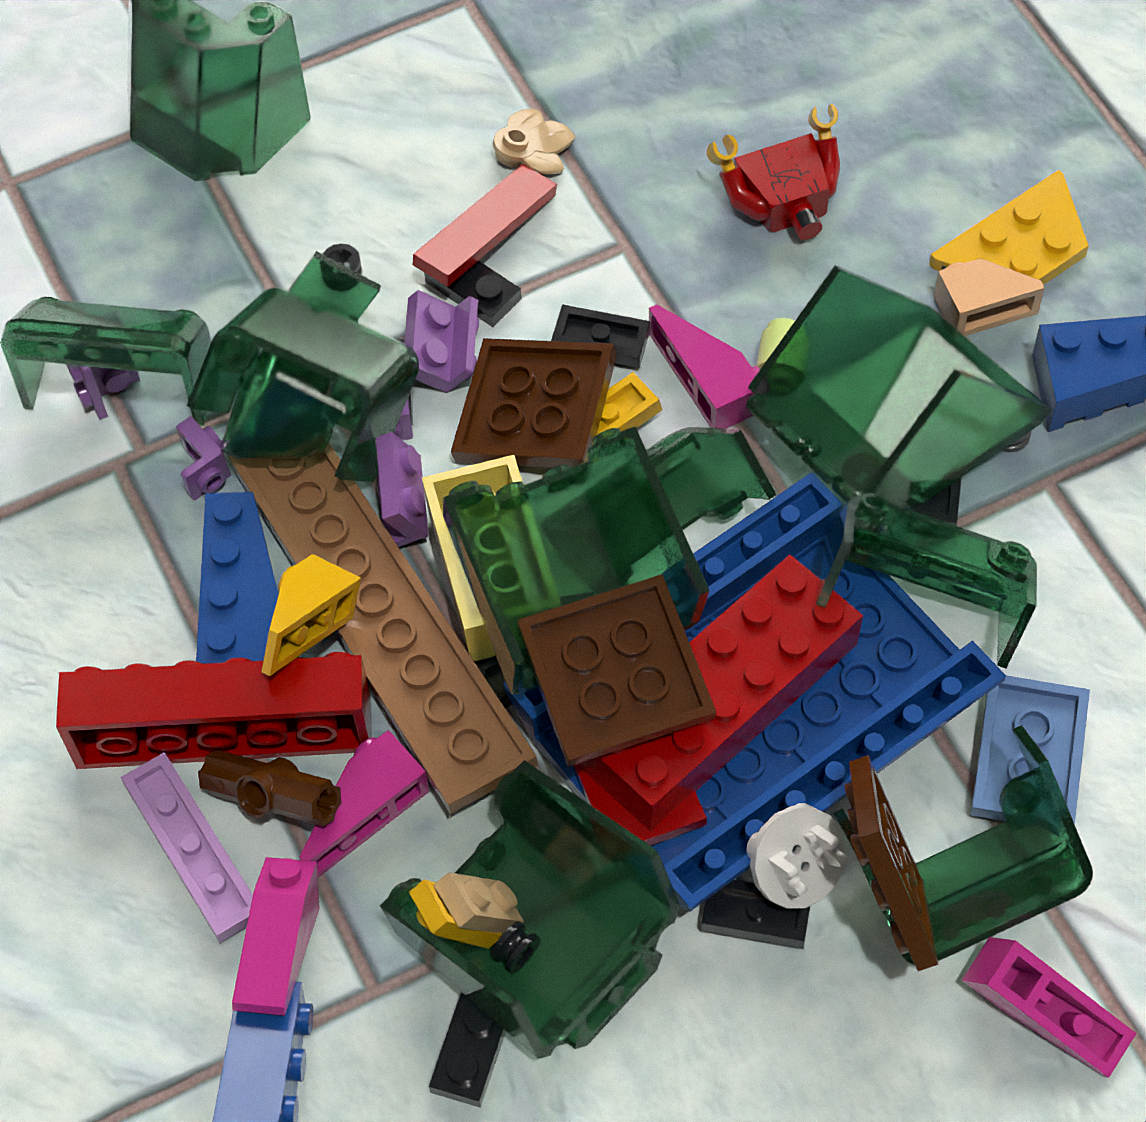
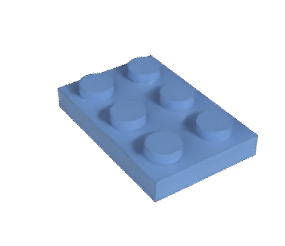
(1055, 721)

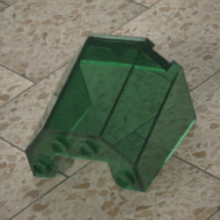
(212, 89)
(568, 541)
(581, 888)

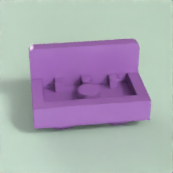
(400, 490)

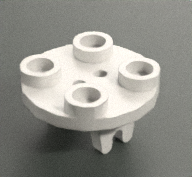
(779, 870)

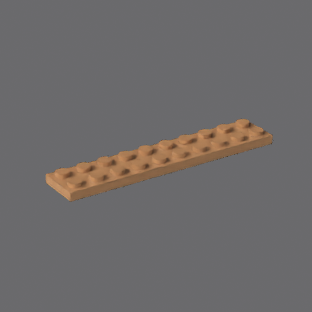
(404, 639)

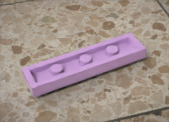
(190, 845)

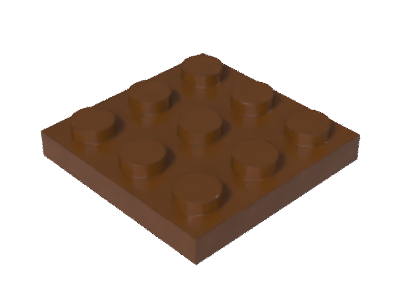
(534, 402)
(615, 670)
(897, 879)

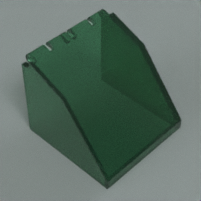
(887, 394)

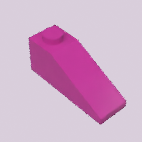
(706, 367)
(375, 790)
(276, 935)
(1048, 1004)

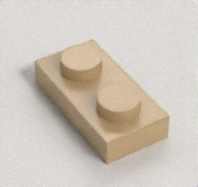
(478, 902)

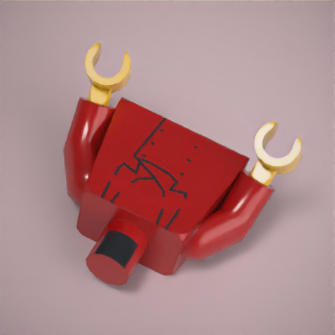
(785, 181)

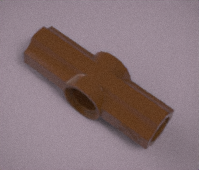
(270, 787)

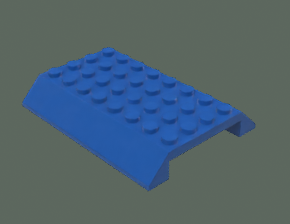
(874, 702)

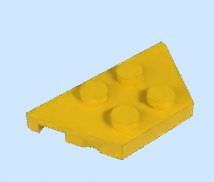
(1030, 234)

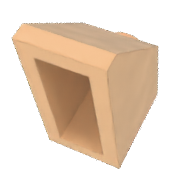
(985, 295)

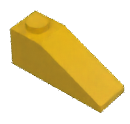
(310, 605)

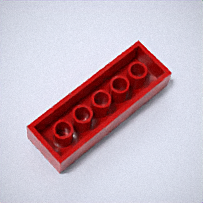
(754, 668)
(210, 707)

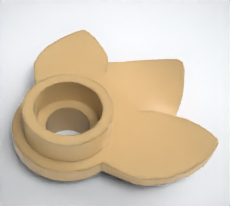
(532, 142)

